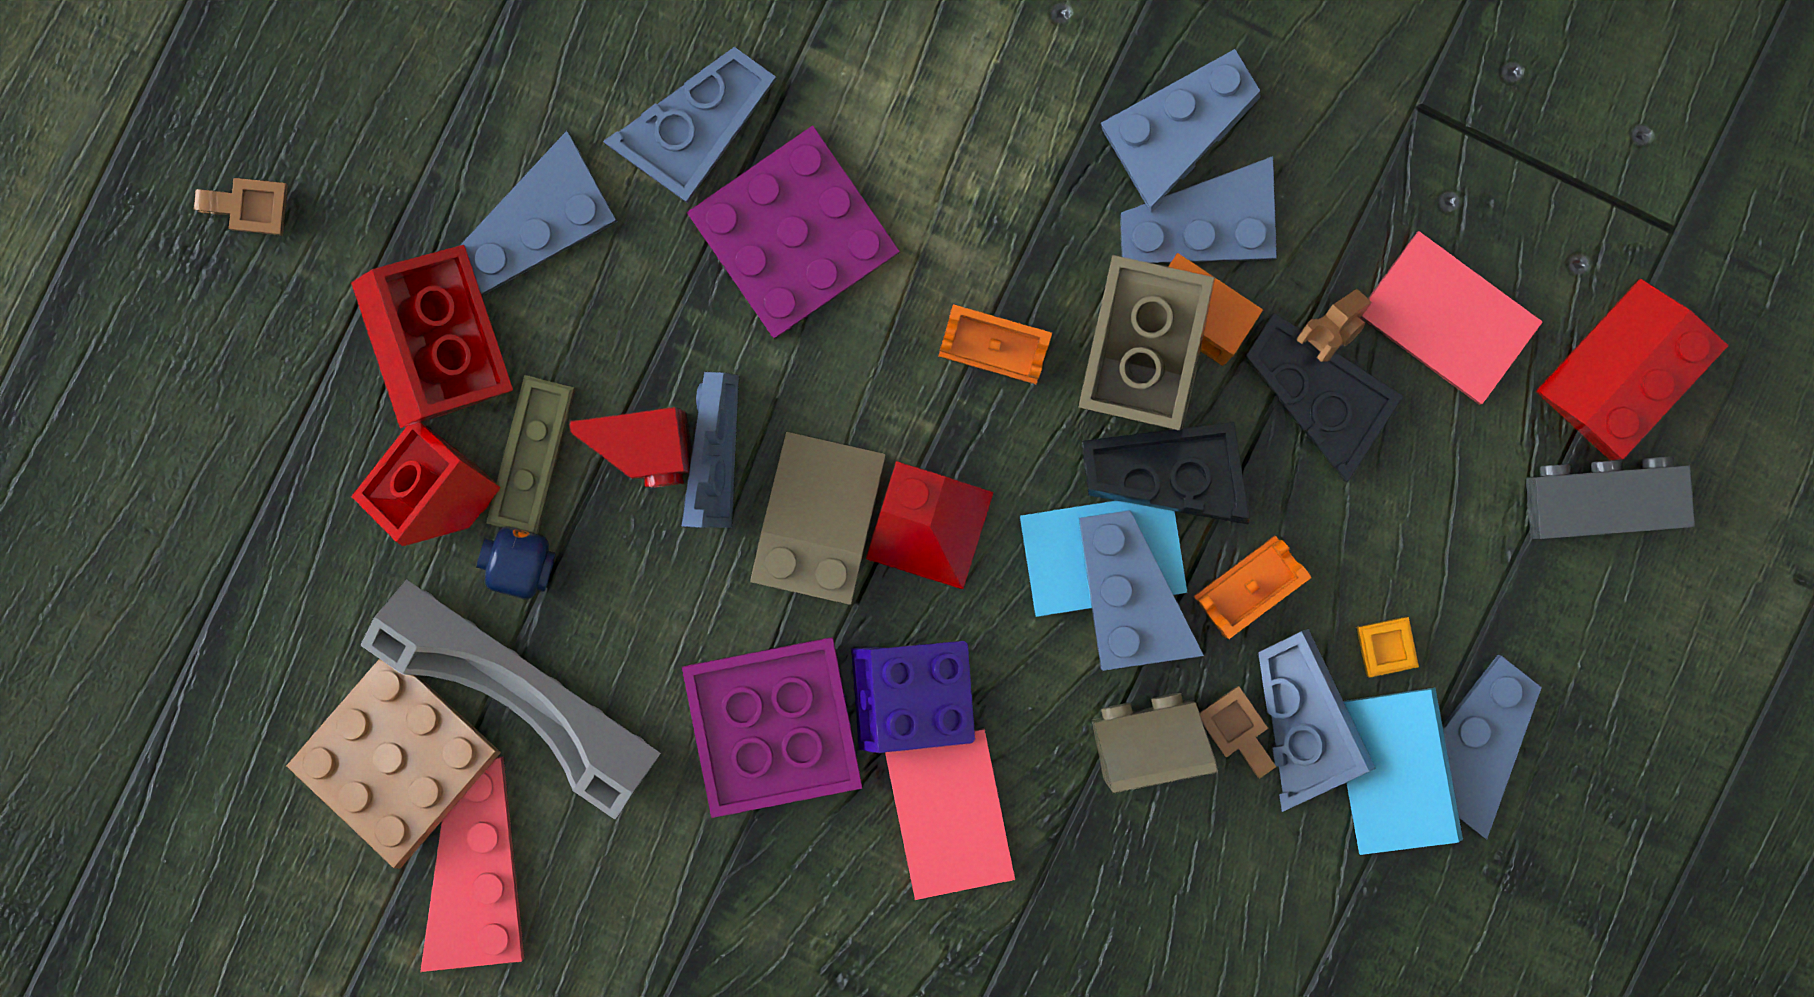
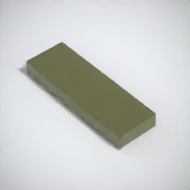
(531, 454)

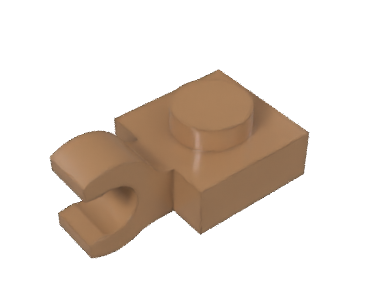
(252, 205)
(1338, 326)
(1234, 726)

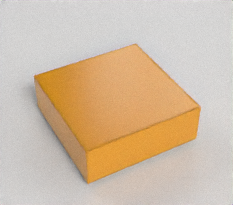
(1387, 647)

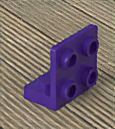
(913, 696)

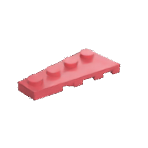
(474, 882)

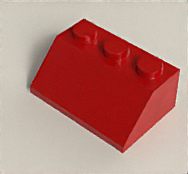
(431, 335)
(1631, 369)
(642, 444)

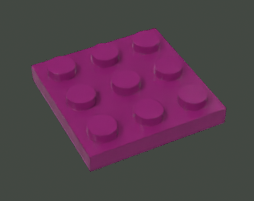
(793, 232)
(772, 727)

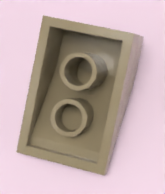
(1147, 343)
(818, 518)
(1152, 743)

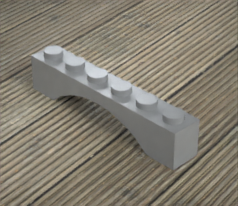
(431, 640)

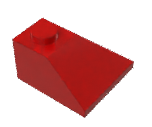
(424, 488)
(929, 525)

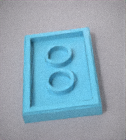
(1057, 554)
(1411, 791)

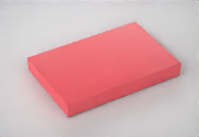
(1450, 318)
(950, 817)

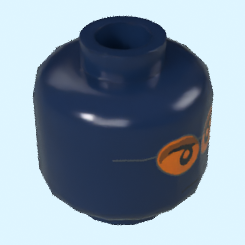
(516, 562)

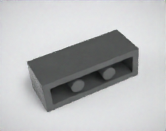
(1610, 499)

